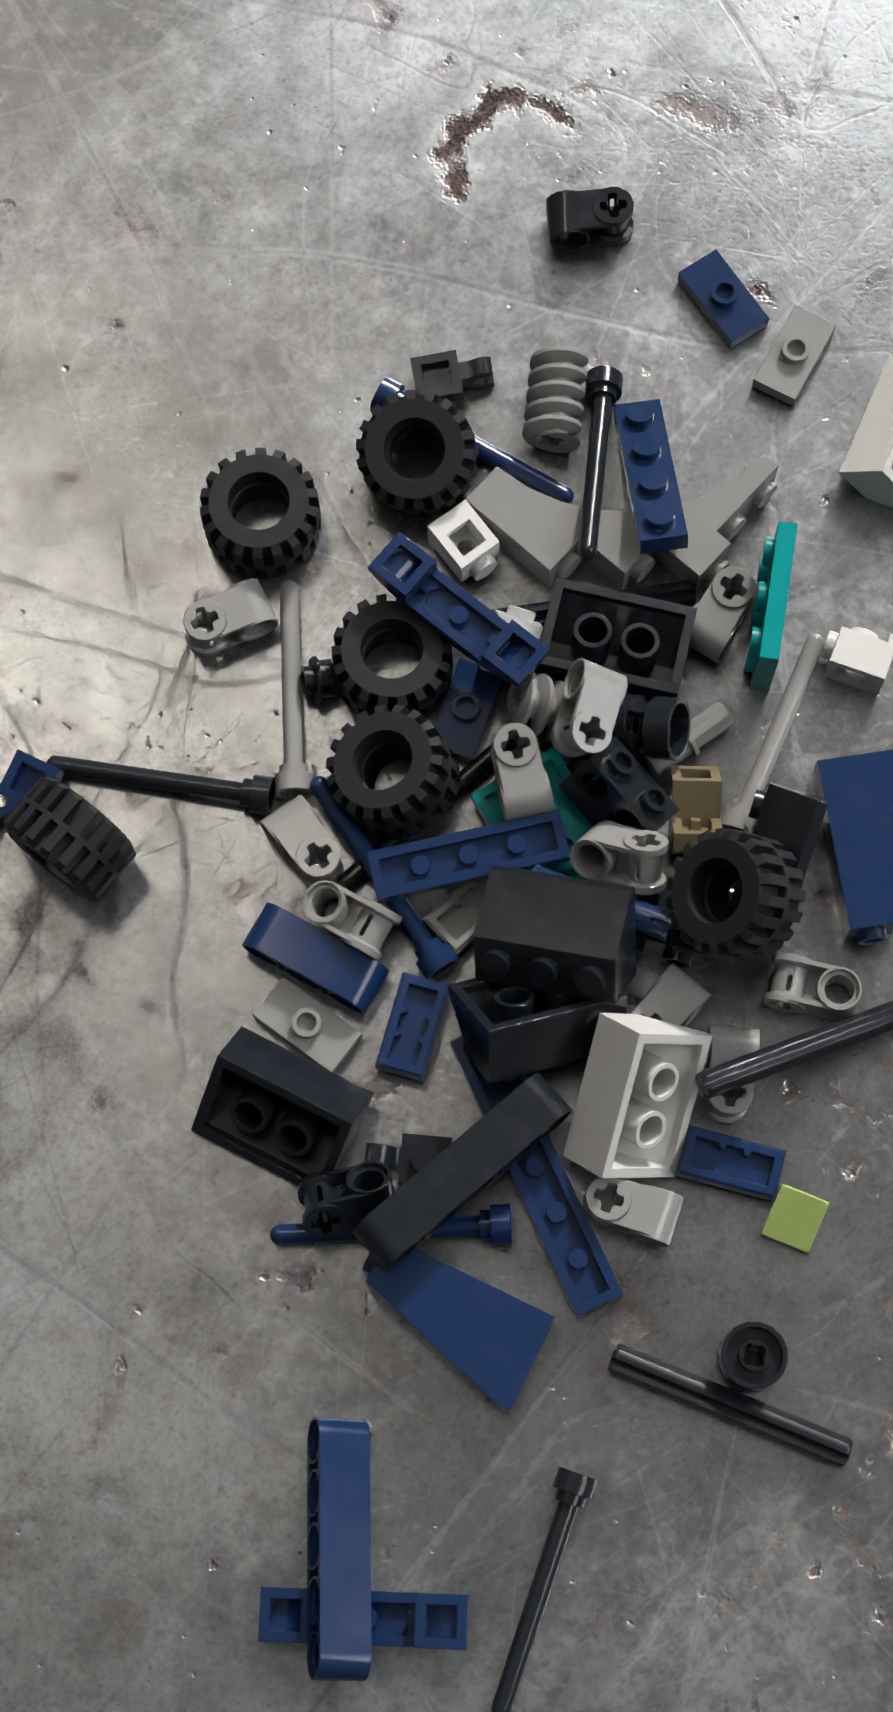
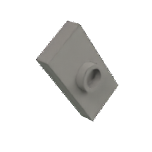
(794, 355)
(457, 916)
(307, 1025)

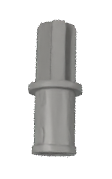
(703, 729)

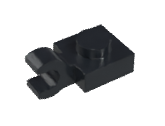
(446, 376)
(413, 1155)

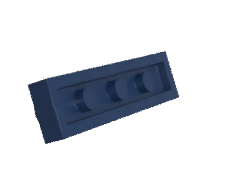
(650, 476)
(467, 855)

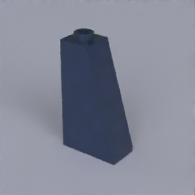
(859, 840)
(466, 1321)

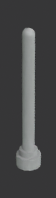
(293, 773)
(737, 815)

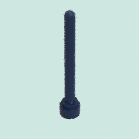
(490, 454)
(432, 953)
(490, 1224)

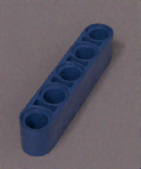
(338, 1550)

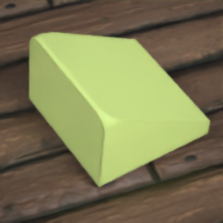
(794, 1218)

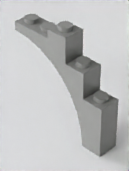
(546, 531)

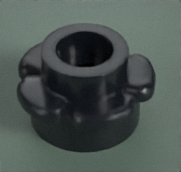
(318, 679)

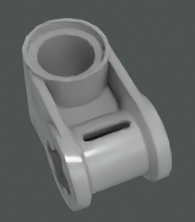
(234, 615)
(719, 617)
(588, 708)
(520, 782)
(301, 838)
(621, 856)
(357, 919)
(808, 987)
(673, 998)
(726, 1045)
(642, 1211)

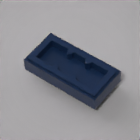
(723, 298)
(467, 708)
(412, 1026)
(731, 1163)

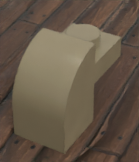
(698, 796)

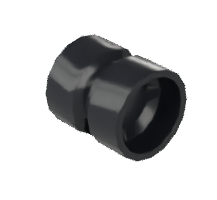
(654, 726)
(751, 1357)

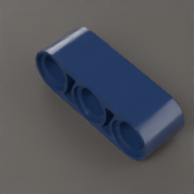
(315, 958)

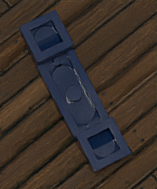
(456, 614)
(396, 1618)

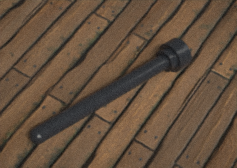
(603, 390)
(253, 793)
(572, 1493)

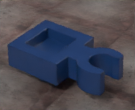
(21, 777)

